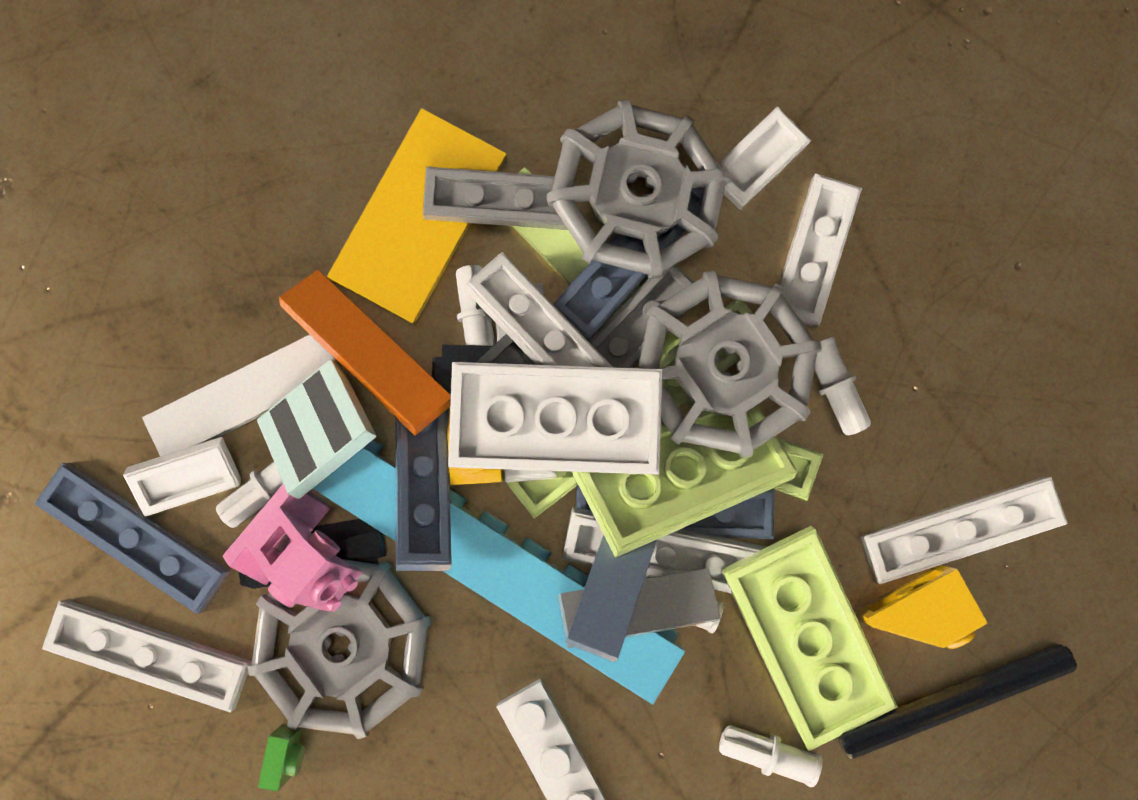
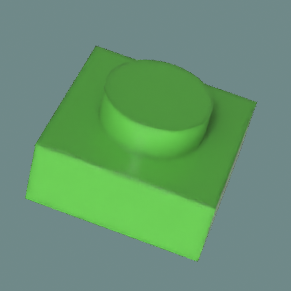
(281, 758)

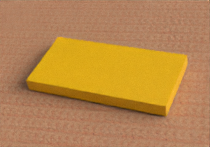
(393, 251)

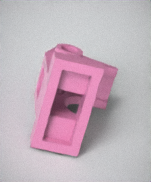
(284, 552)

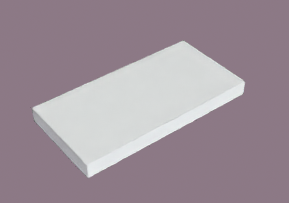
(555, 418)

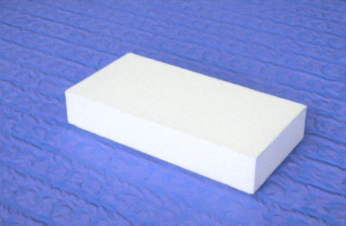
(762, 156)
(182, 476)

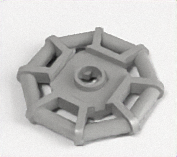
(633, 215)
(757, 368)
(337, 676)

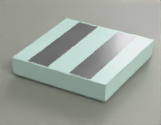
(315, 429)

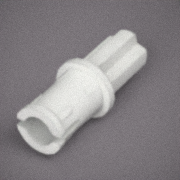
(476, 322)
(840, 389)
(250, 496)
(771, 755)

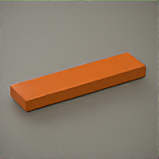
(366, 352)

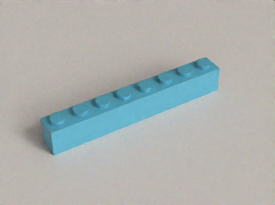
(503, 570)

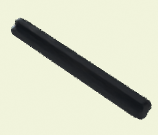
(958, 700)

